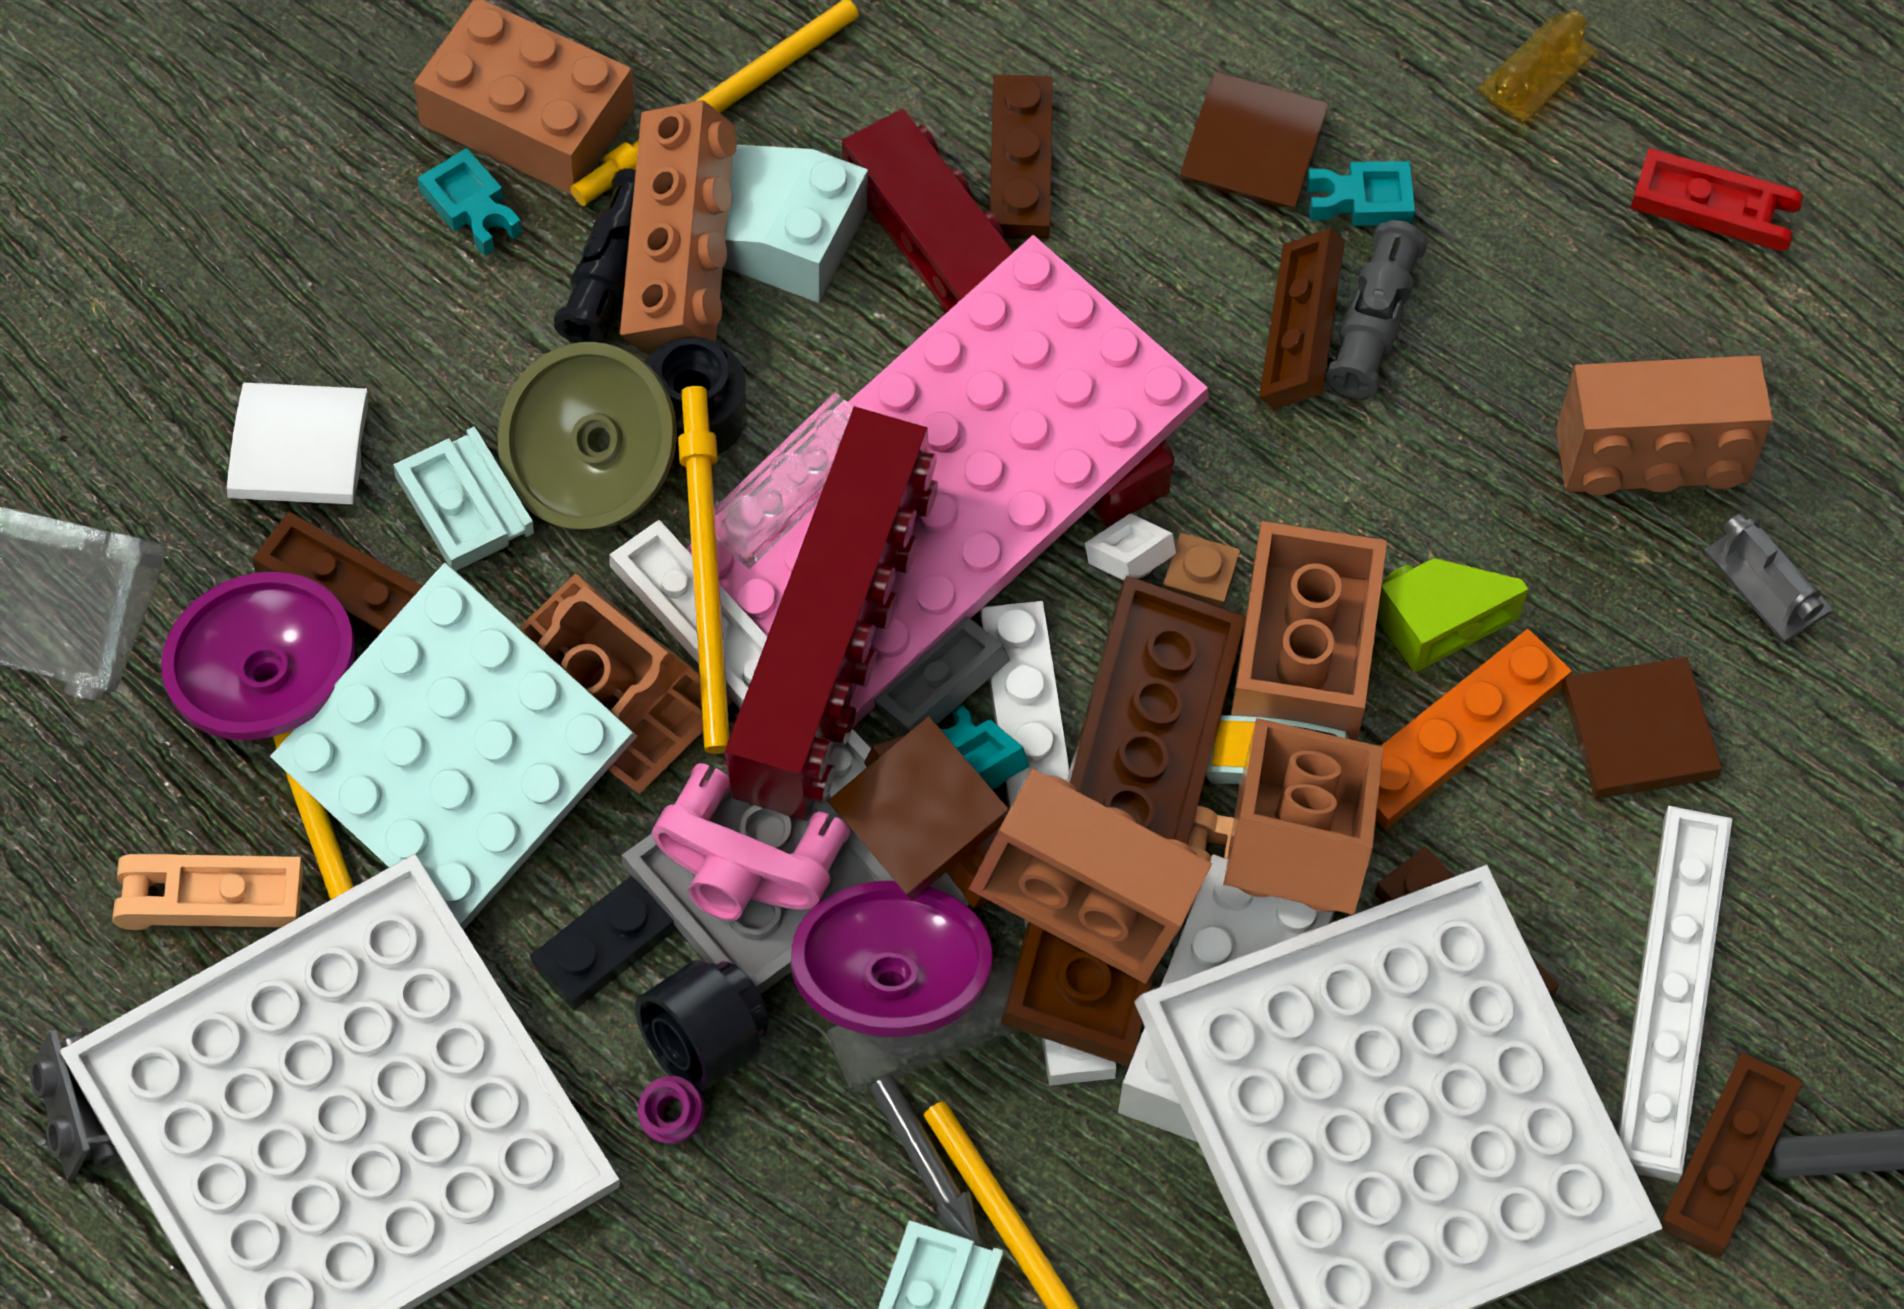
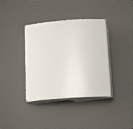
(297, 443)

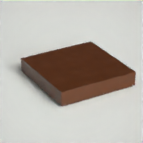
(1641, 727)
(920, 808)

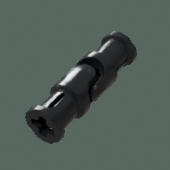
(601, 273)

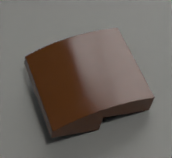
(1254, 141)

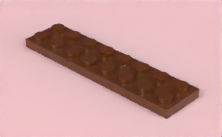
(1144, 754)

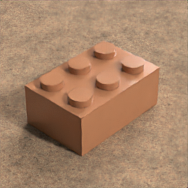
(524, 95)
(1663, 424)
(1310, 627)
(1304, 817)
(1090, 875)

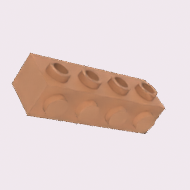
(678, 225)

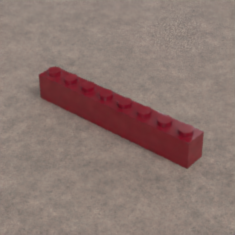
(957, 246)

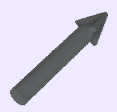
(953, 1205)

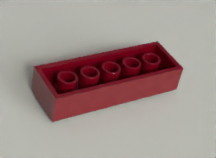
(831, 615)

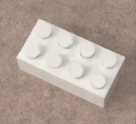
(1218, 930)

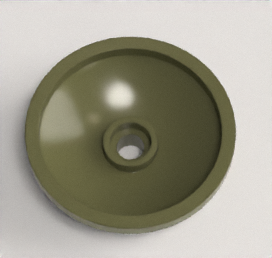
(553, 430)

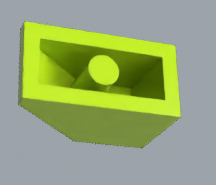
(1445, 608)

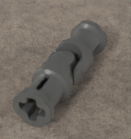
(1376, 310)

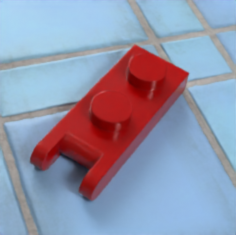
(1715, 199)

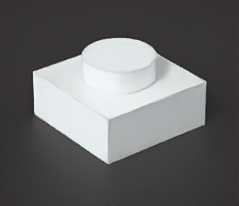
(1130, 548)

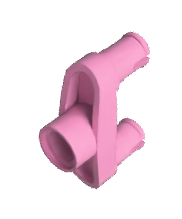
(737, 867)

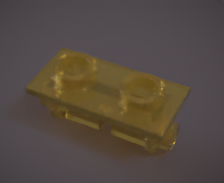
(1539, 66)

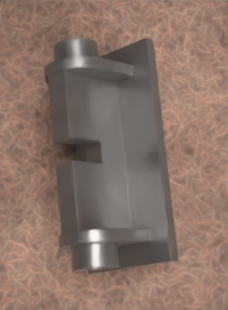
(1767, 578)
(72, 1125)

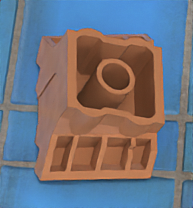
(627, 672)

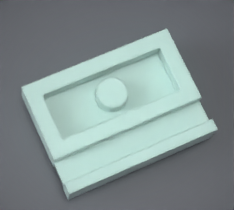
(463, 499)
(940, 1272)

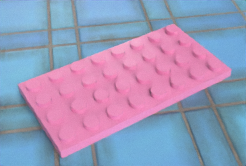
(1034, 414)

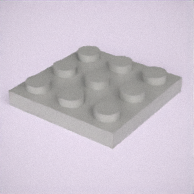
(764, 933)

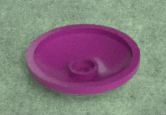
(252, 632)
(890, 961)

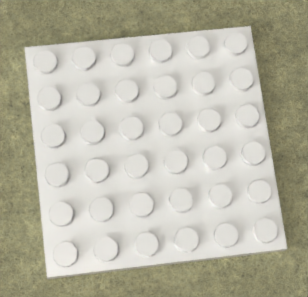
(1398, 1109)
(341, 1110)

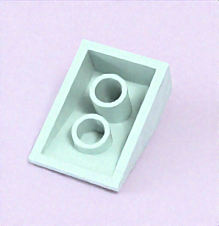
(792, 216)

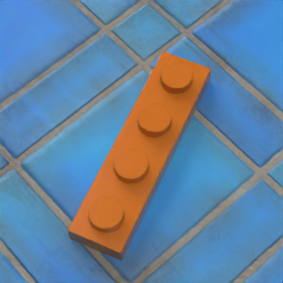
(1465, 723)

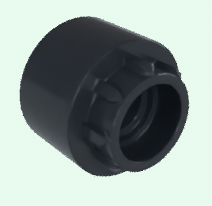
(711, 366)
(703, 1021)

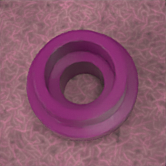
(653, 1103)

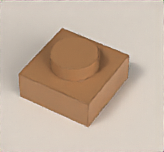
(1202, 569)

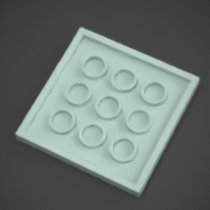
(454, 744)

